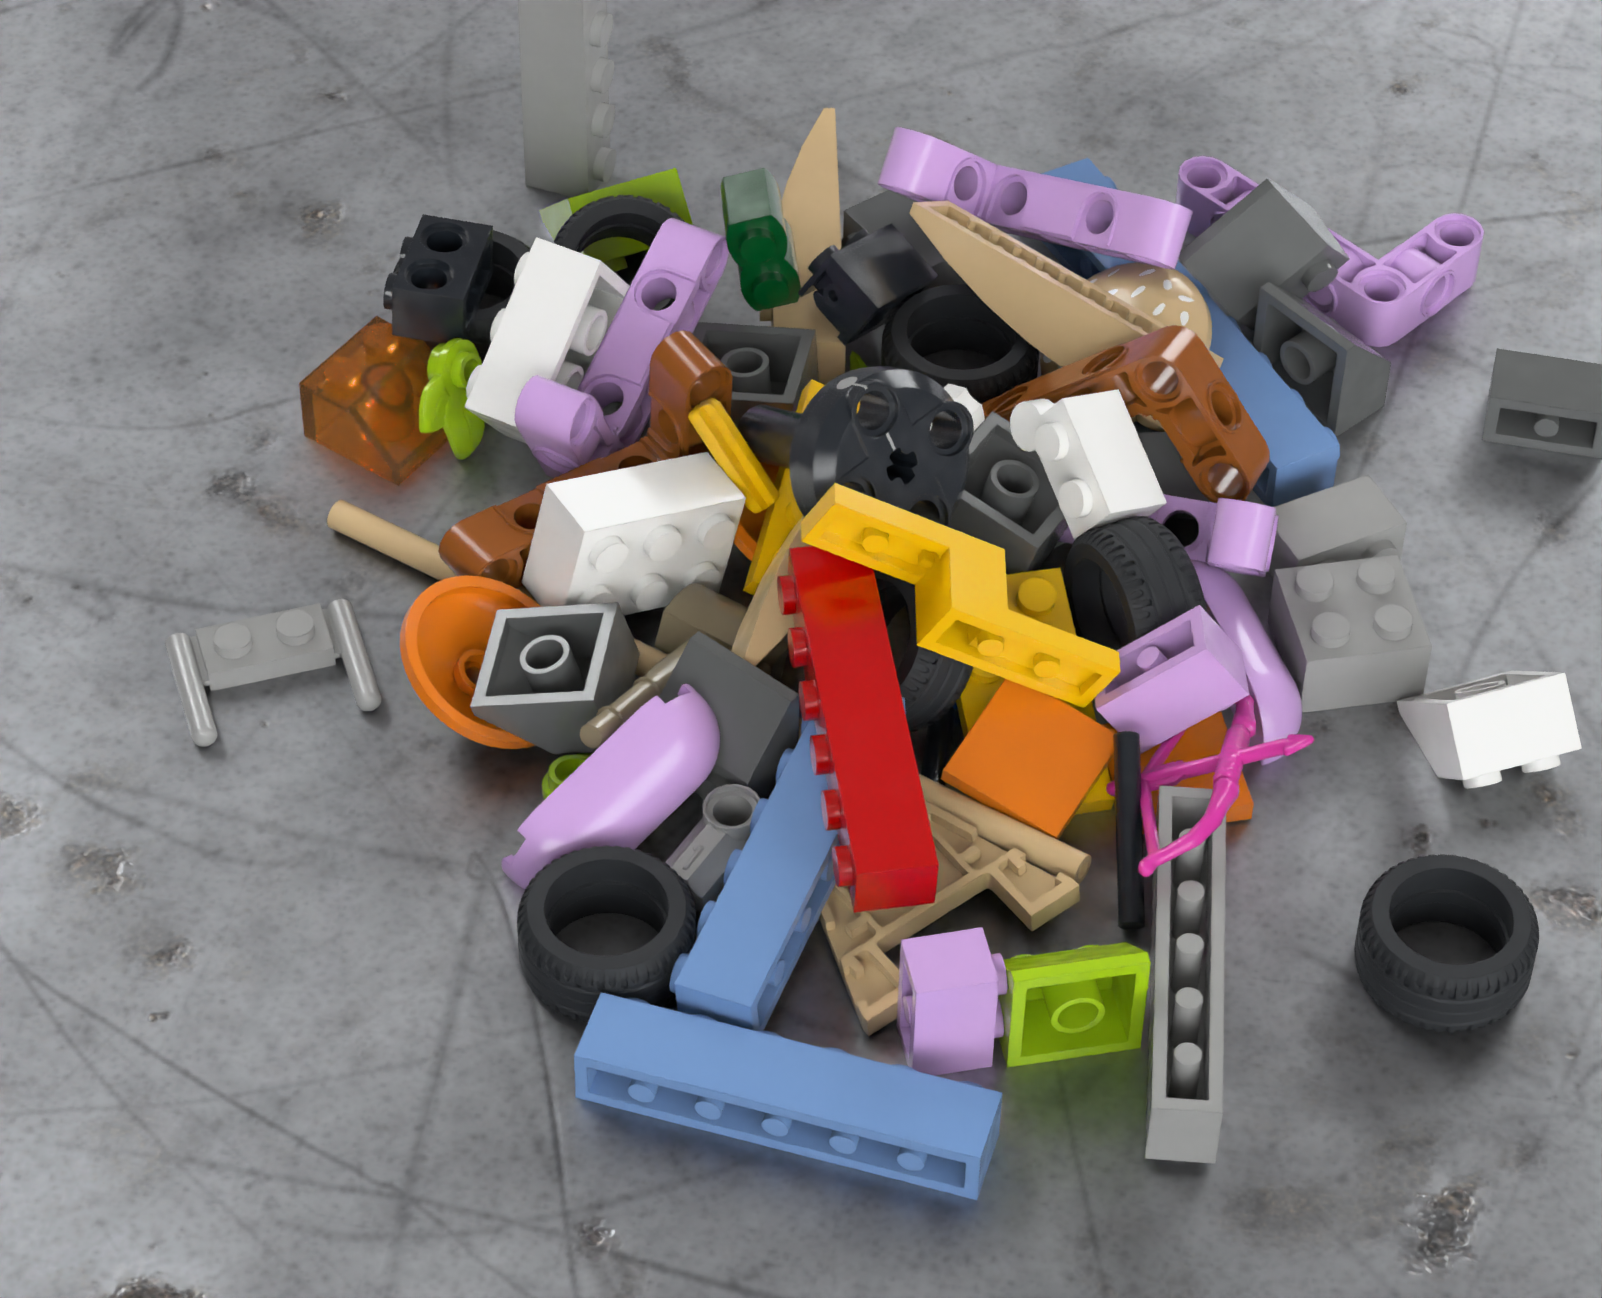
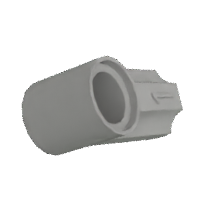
(708, 846)

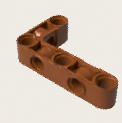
(680, 377)
(1186, 396)

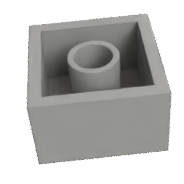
(1349, 632)

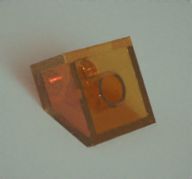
(369, 400)

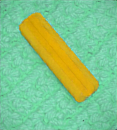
(733, 454)

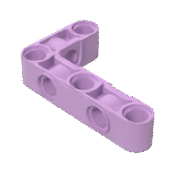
(1036, 203)
(1369, 296)
(568, 424)
(1231, 533)

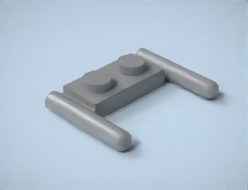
(265, 650)

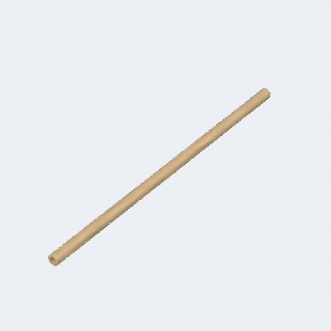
(991, 825)

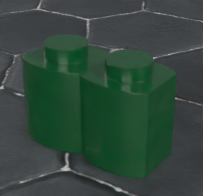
(760, 239)

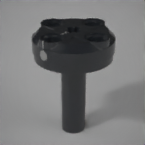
(877, 451)

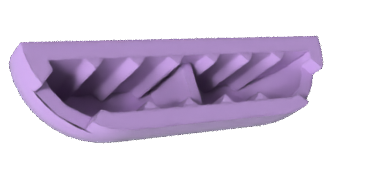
(1268, 679)
(623, 785)

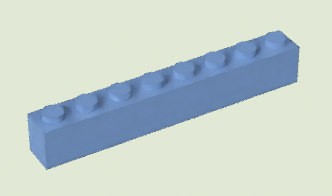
(1299, 445)

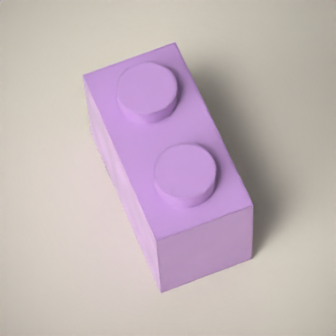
(1174, 679)
(950, 1001)

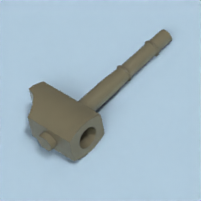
(690, 611)

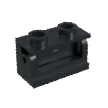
(866, 280)

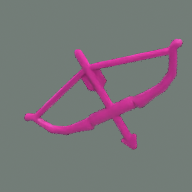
(1227, 769)

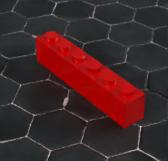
(861, 732)

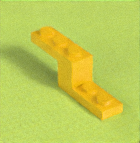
(959, 596)

